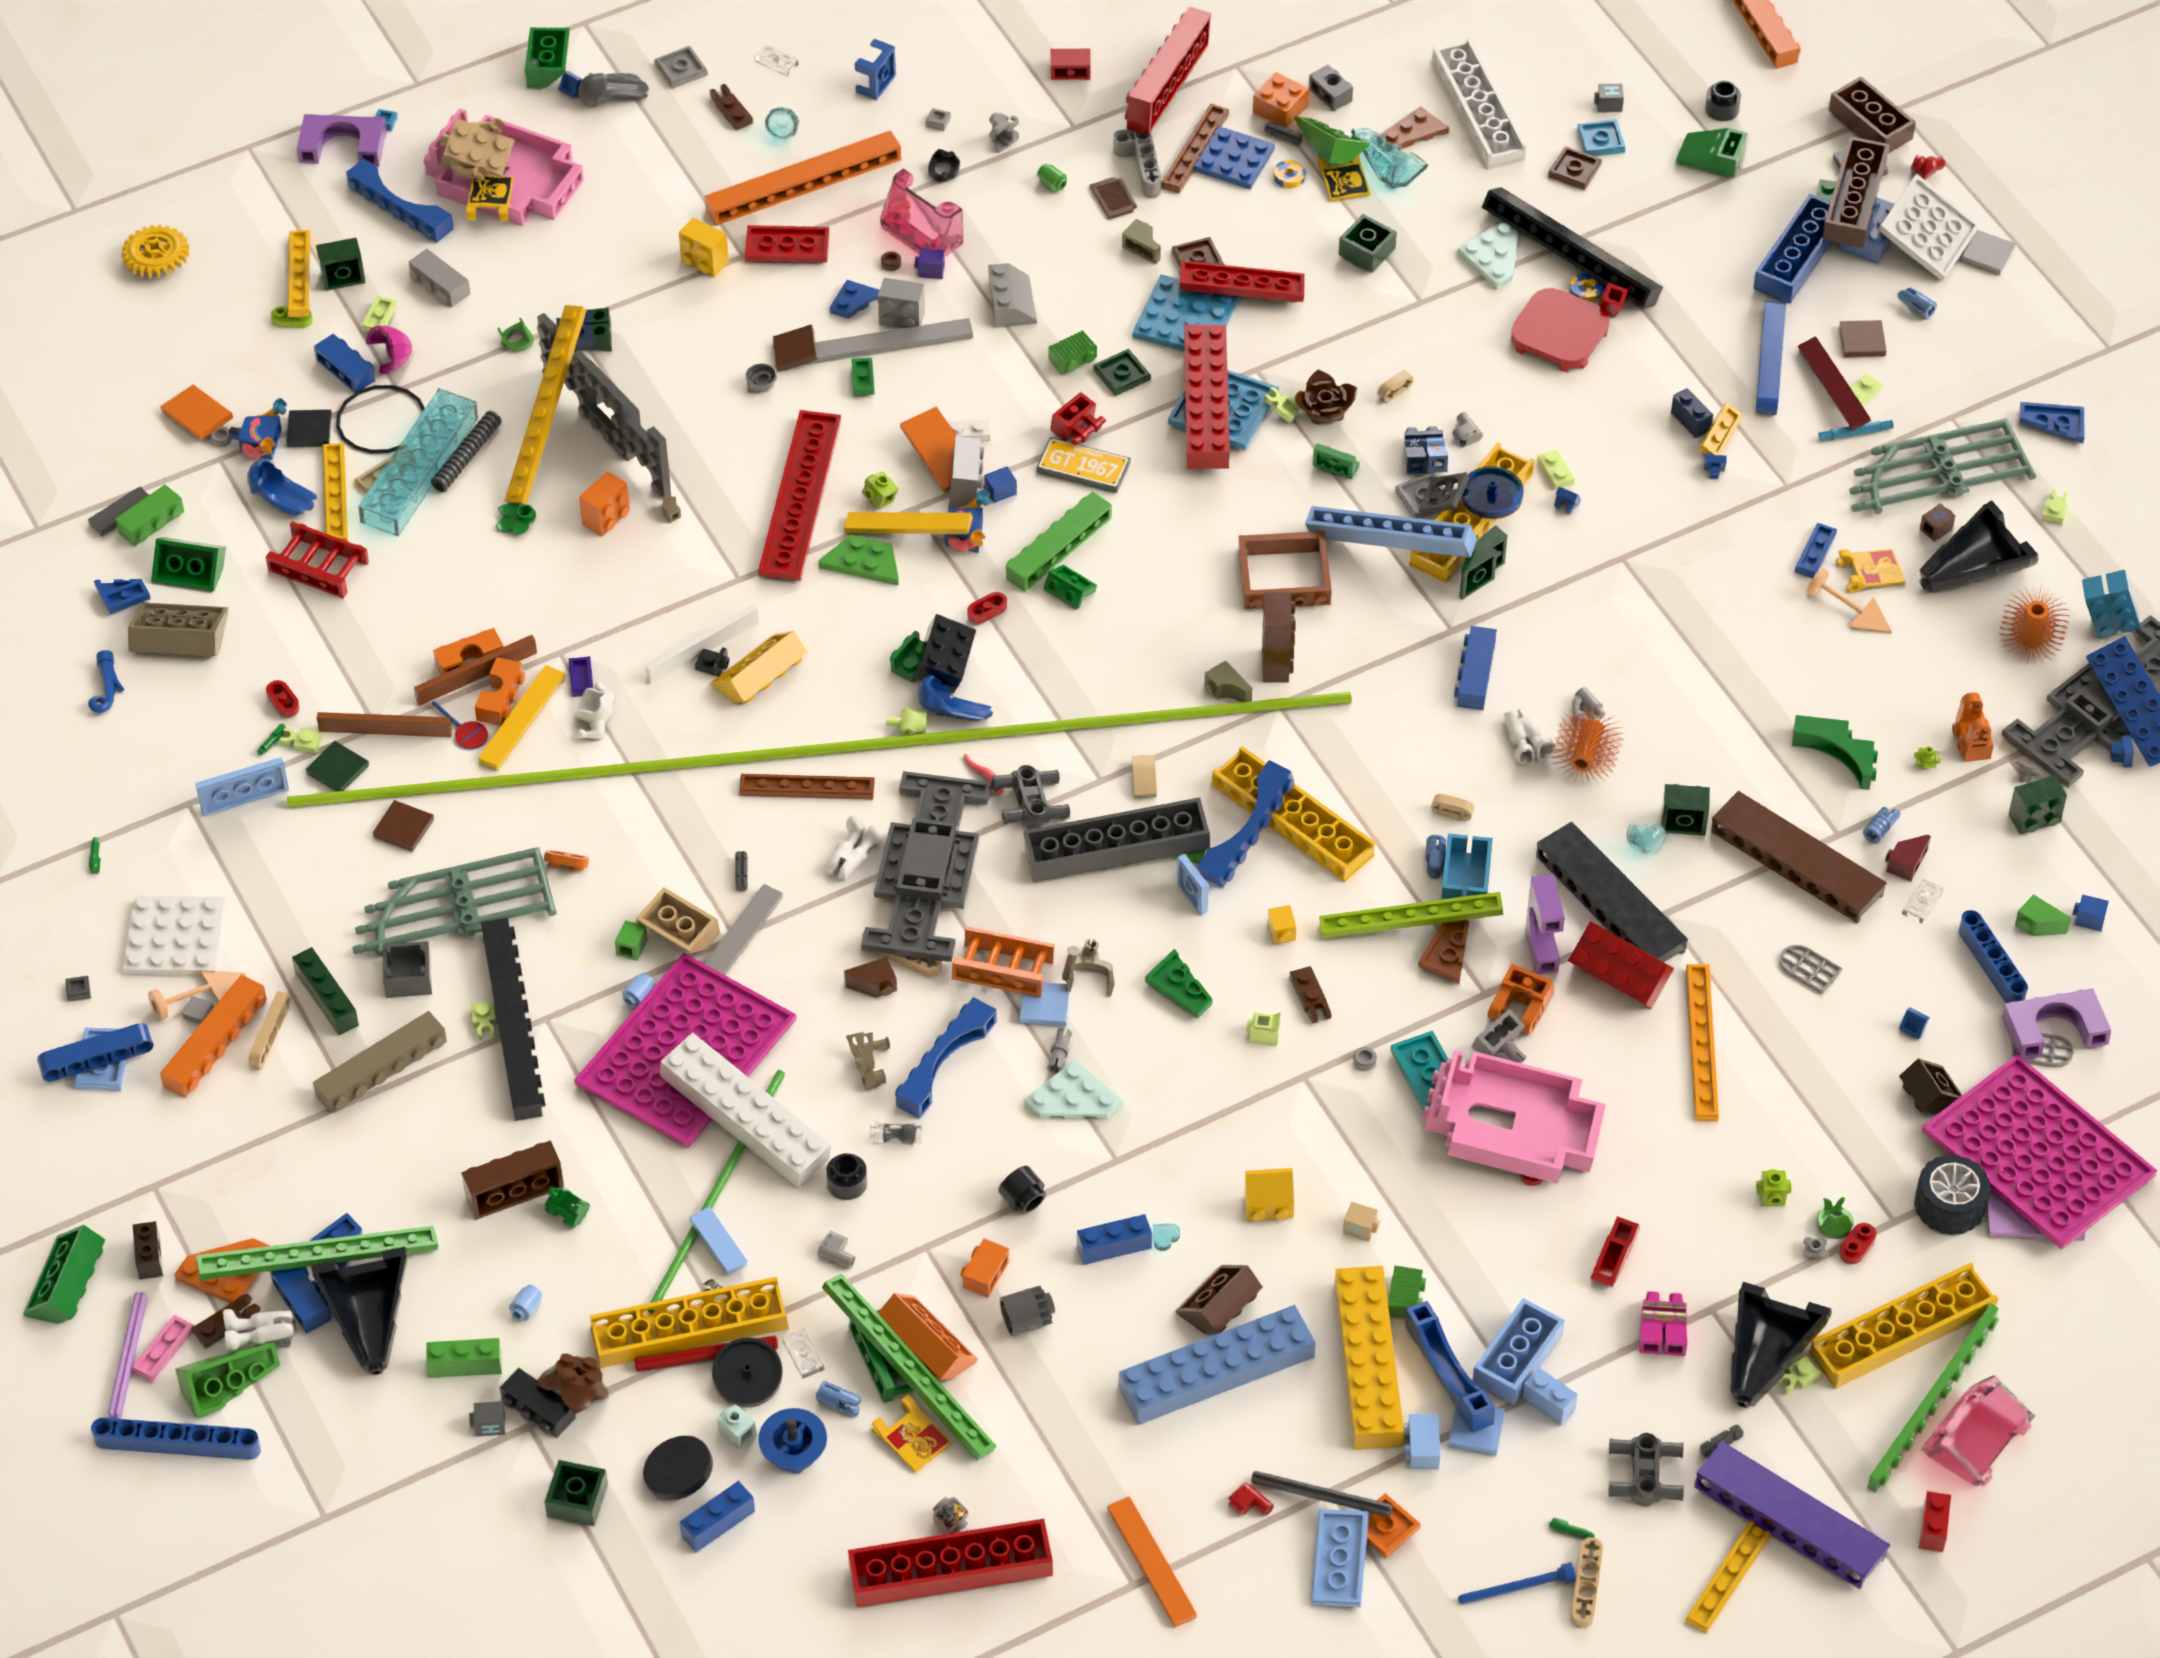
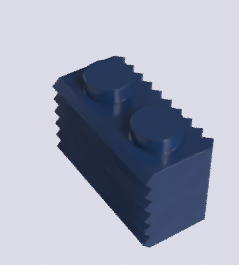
(1691, 412)

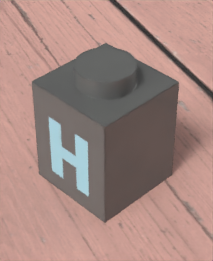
(1609, 97)
(488, 1418)

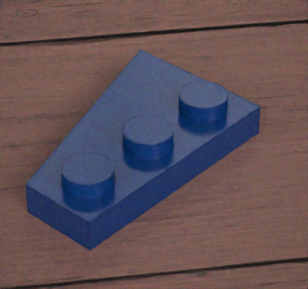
(2056, 419)

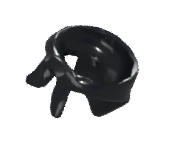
(944, 156)

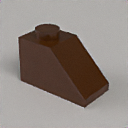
(872, 978)

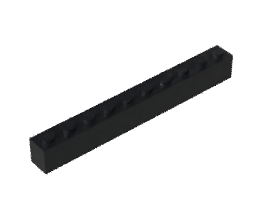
(1571, 246)
(511, 1019)

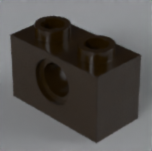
(147, 1250)

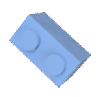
(1550, 1396)
(1423, 1441)

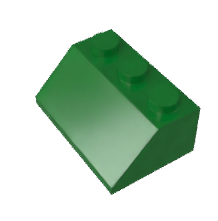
(546, 55)
(187, 563)

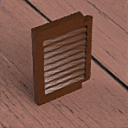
(1113, 197)

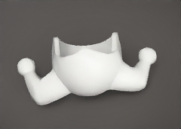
(595, 709)

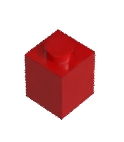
(1612, 299)

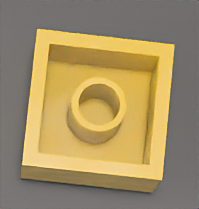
(703, 247)

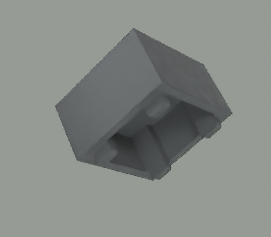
(407, 969)

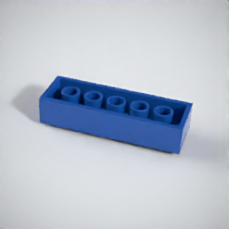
(1795, 252)

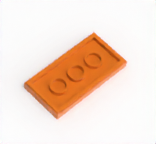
(933, 442)

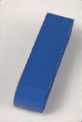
(1992, 957)
(95, 1052)

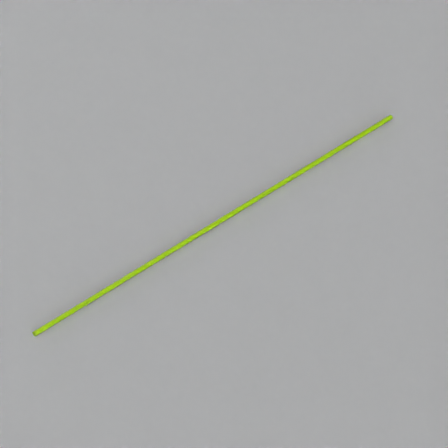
(818, 749)

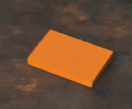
(197, 412)

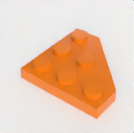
(224, 1288)

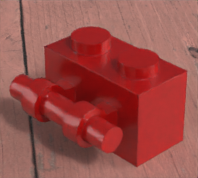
(1073, 417)

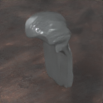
(601, 87)

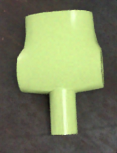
(909, 722)

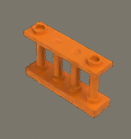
(1002, 977)

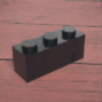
(535, 1403)

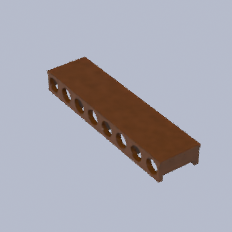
(1798, 853)

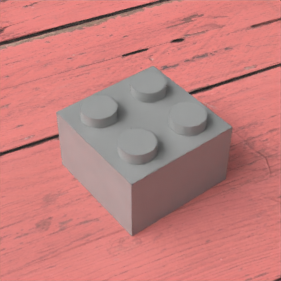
(901, 303)

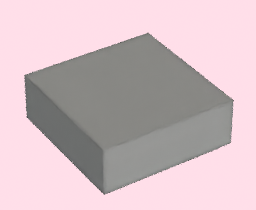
(938, 119)
(197, 1009)

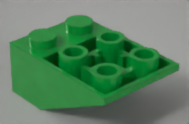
(1714, 150)

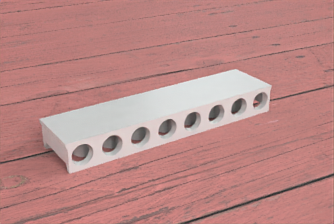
(1479, 104)

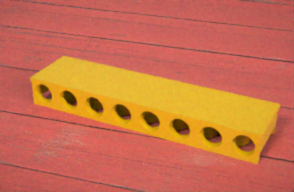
(1444, 566)
(1299, 819)
(689, 1324)
(1901, 1327)

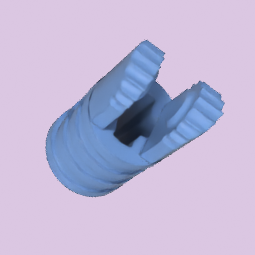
(1918, 302)
(1880, 824)
(1435, 854)
(838, 1398)

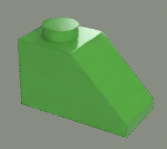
(2041, 918)

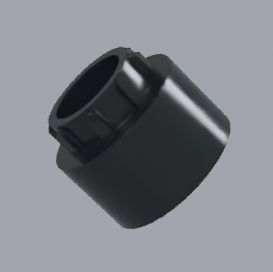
(1723, 101)
(846, 1176)
(1023, 1189)

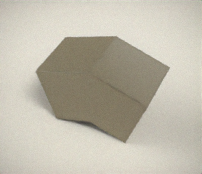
(670, 509)

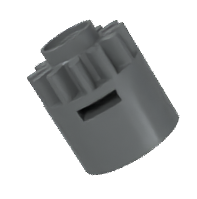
(1026, 1310)

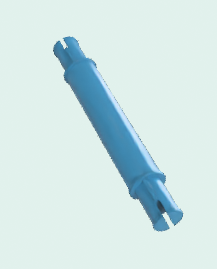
(1843, 432)

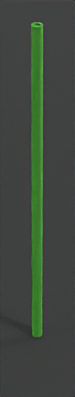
(710, 1201)

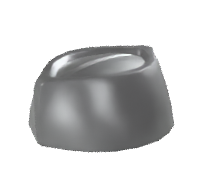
(760, 377)

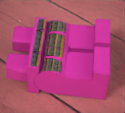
(1665, 1316)

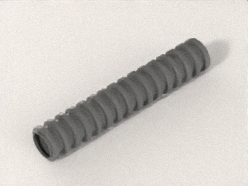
(466, 451)

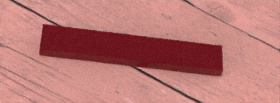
(1834, 383)

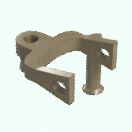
(1089, 960)
(864, 1057)

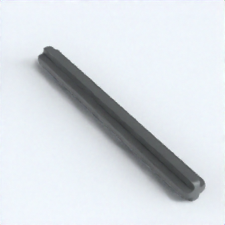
(1321, 1493)

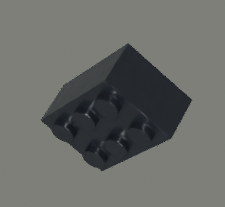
(945, 651)

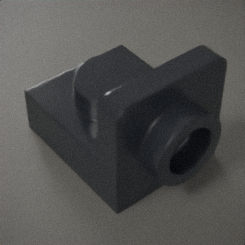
(712, 662)

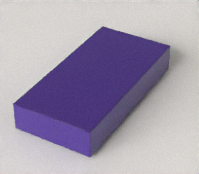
(580, 675)

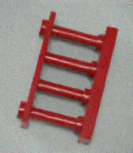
(312, 576)

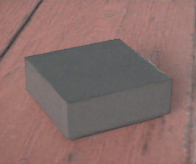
(78, 988)

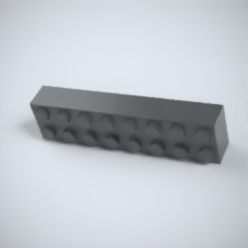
(1116, 839)

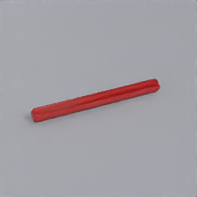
(687, 1356)

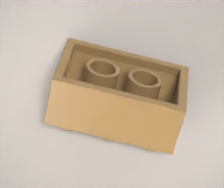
(679, 921)

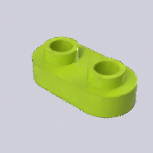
(280, 318)

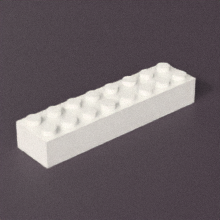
(745, 1110)

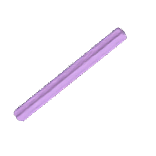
(127, 1355)

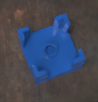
(880, 71)

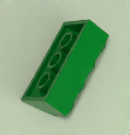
(65, 1275)

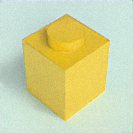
(1282, 924)

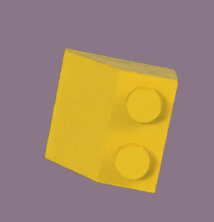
(1269, 1194)

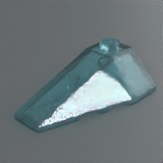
(1388, 161)

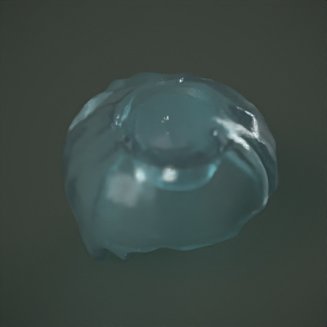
(782, 123)
(1646, 838)

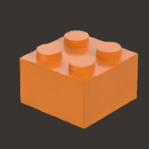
(1280, 100)
(604, 503)

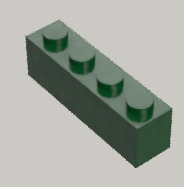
(325, 991)

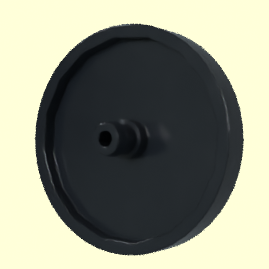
(747, 1372)
(678, 1467)

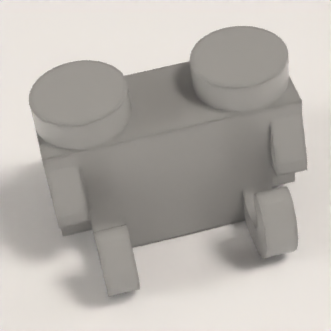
(1003, 131)

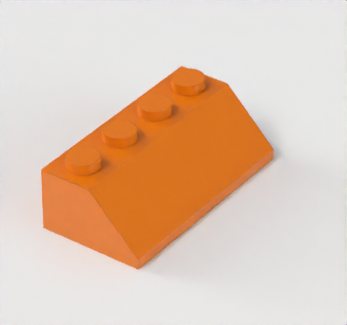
(927, 1336)

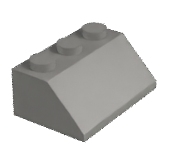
(1011, 295)

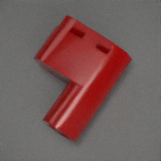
(1247, 1497)

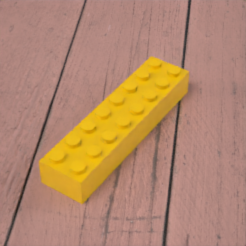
(1368, 1358)

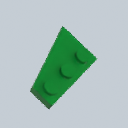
(1177, 983)

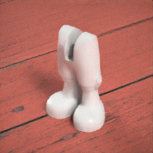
(1526, 728)
(853, 857)
(265, 1327)

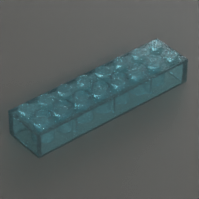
(416, 461)

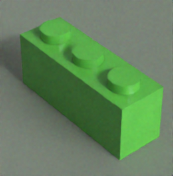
(149, 515)
(464, 1357)

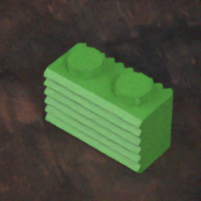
(1072, 352)
(1405, 1290)

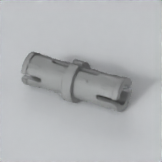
(1059, 1050)

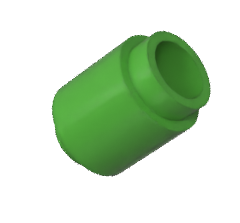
(1052, 177)

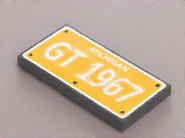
(1083, 465)

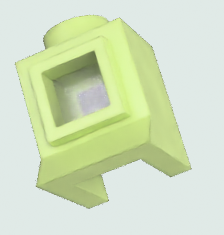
(1264, 1028)

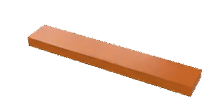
(1152, 1561)

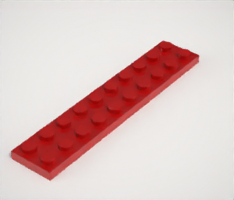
(800, 495)

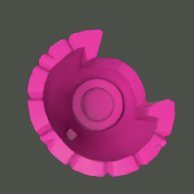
(397, 346)

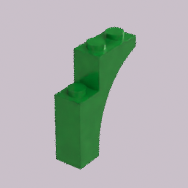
(1835, 739)

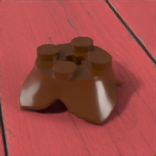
(1324, 399)
(577, 1380)

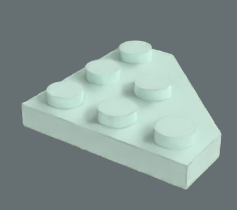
(1493, 253)
(1074, 1095)

